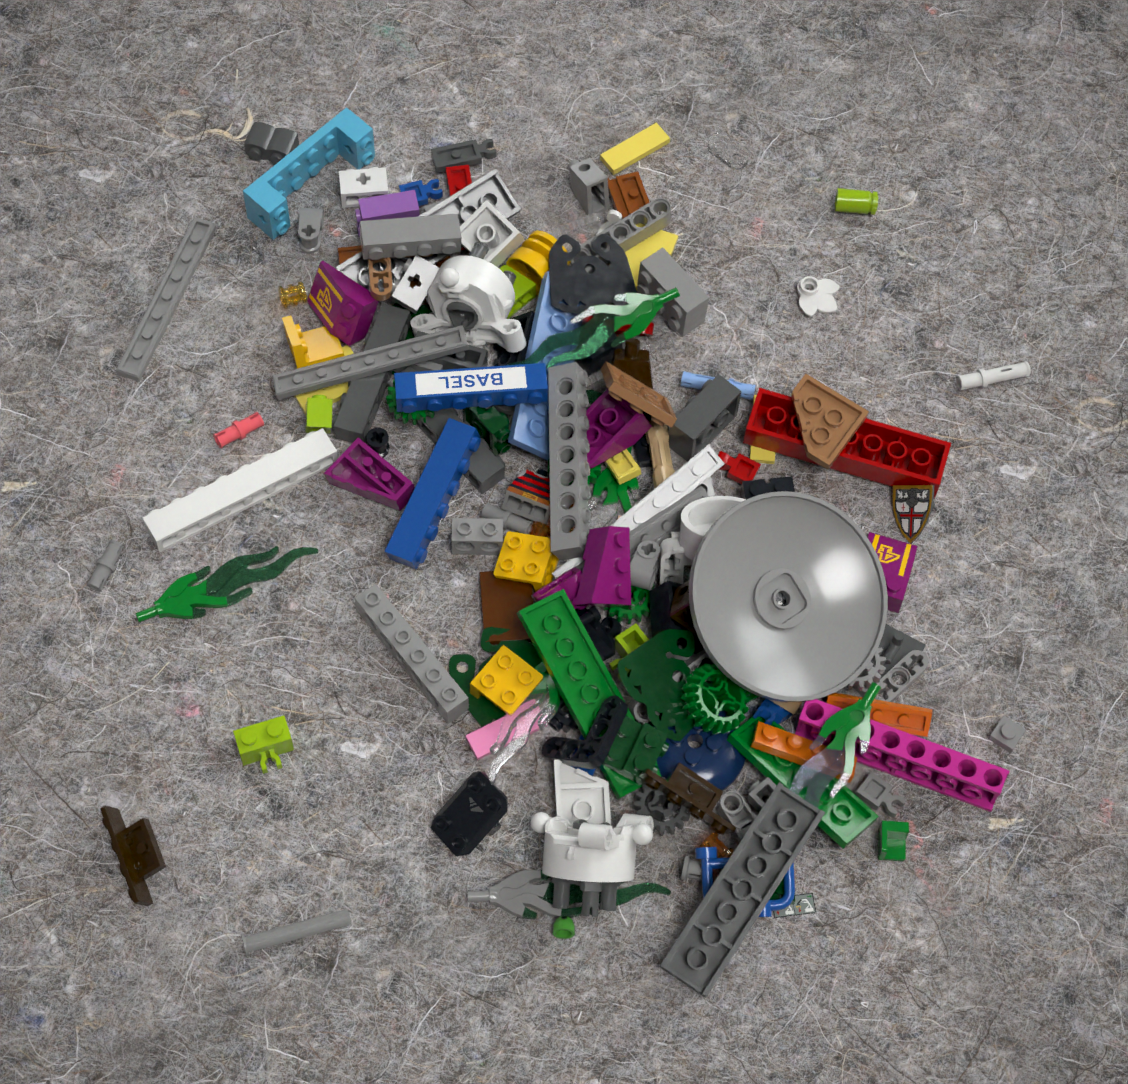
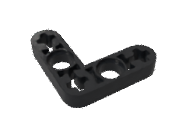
(611, 716)

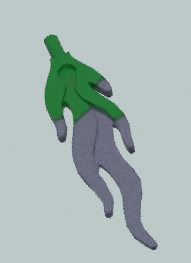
(840, 753)

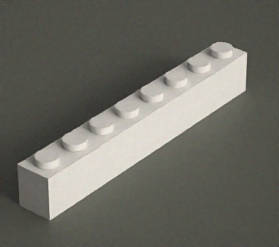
(240, 490)

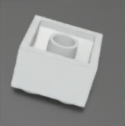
(494, 230)

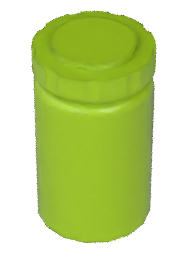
(856, 201)

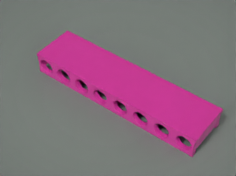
(915, 759)

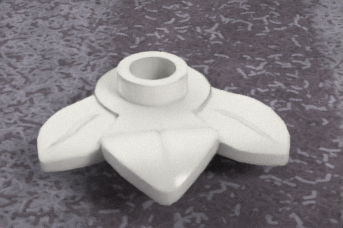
(818, 298)

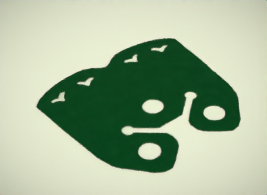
(658, 688)
(482, 708)

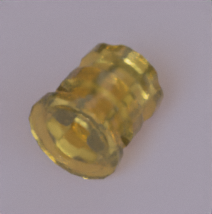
(284, 292)

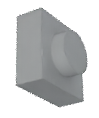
(1007, 734)

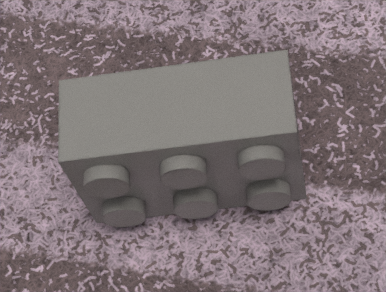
(662, 273)

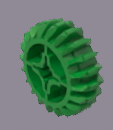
(707, 702)

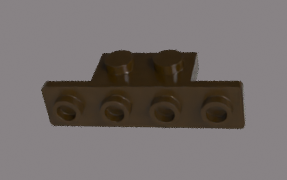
(692, 792)
(136, 852)

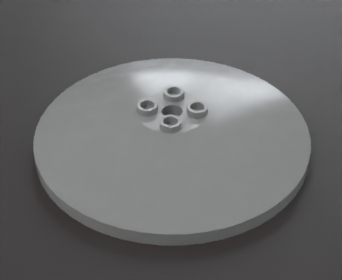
(830, 589)

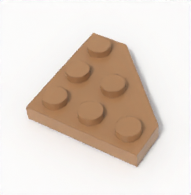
(825, 420)

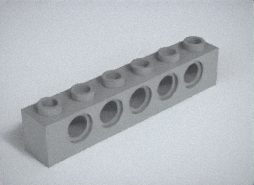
(412, 654)

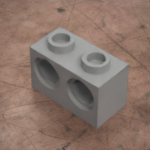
(477, 536)

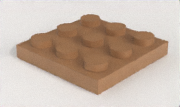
(638, 394)

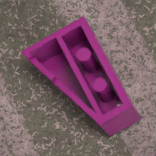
(370, 476)
(606, 569)

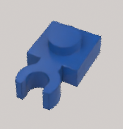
(422, 191)
(772, 712)

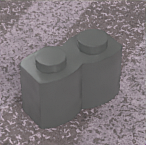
(269, 142)

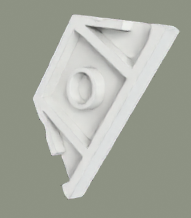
(580, 795)

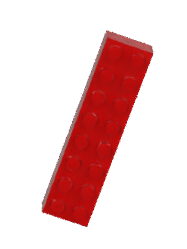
(874, 452)

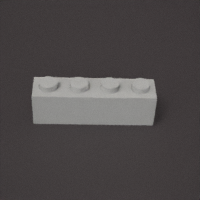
(410, 236)

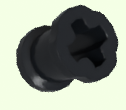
(378, 440)

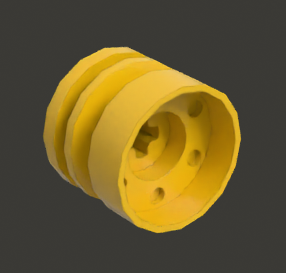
(533, 257)

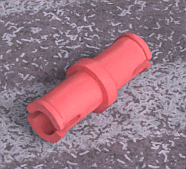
(238, 429)

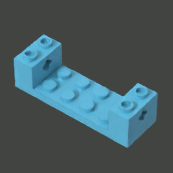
(267, 195)

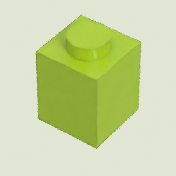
(318, 414)

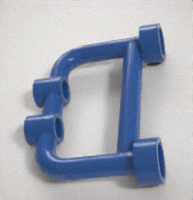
(710, 861)

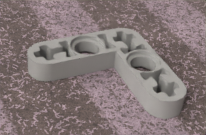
(910, 677)

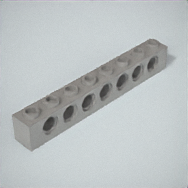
(561, 450)

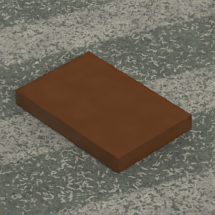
(500, 604)

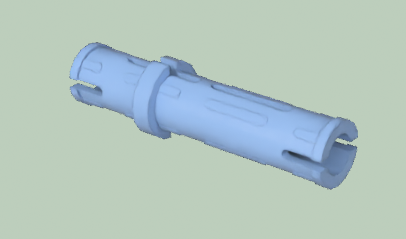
(697, 381)

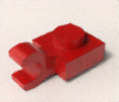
(740, 468)

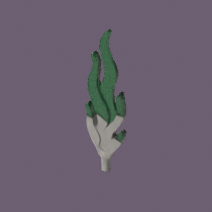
(517, 894)

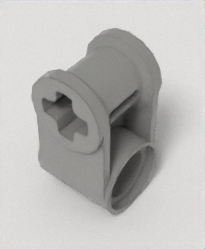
(310, 229)
(645, 565)
(740, 818)

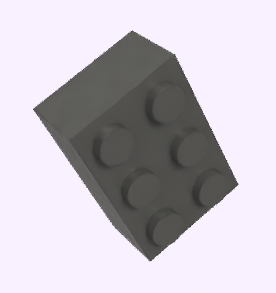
(704, 417)

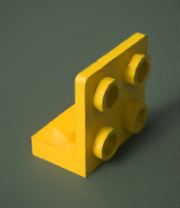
(312, 345)
(526, 559)
(506, 680)

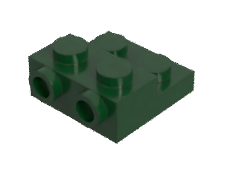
(491, 427)
(636, 749)

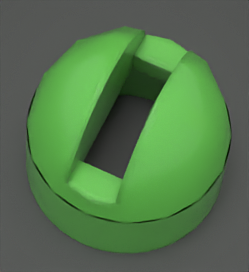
(563, 928)

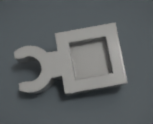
(877, 792)

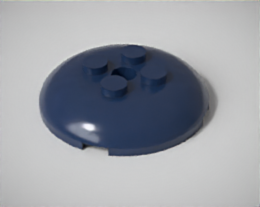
(714, 760)

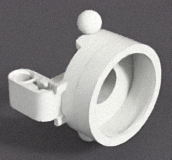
(695, 522)

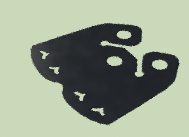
(594, 288)

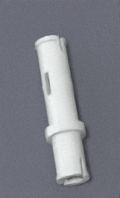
(982, 377)

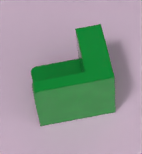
(892, 840)

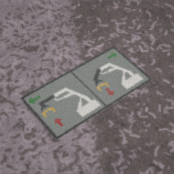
(803, 905)

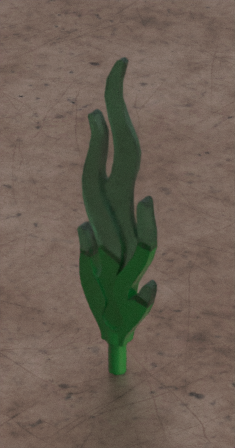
(605, 321)
(182, 599)

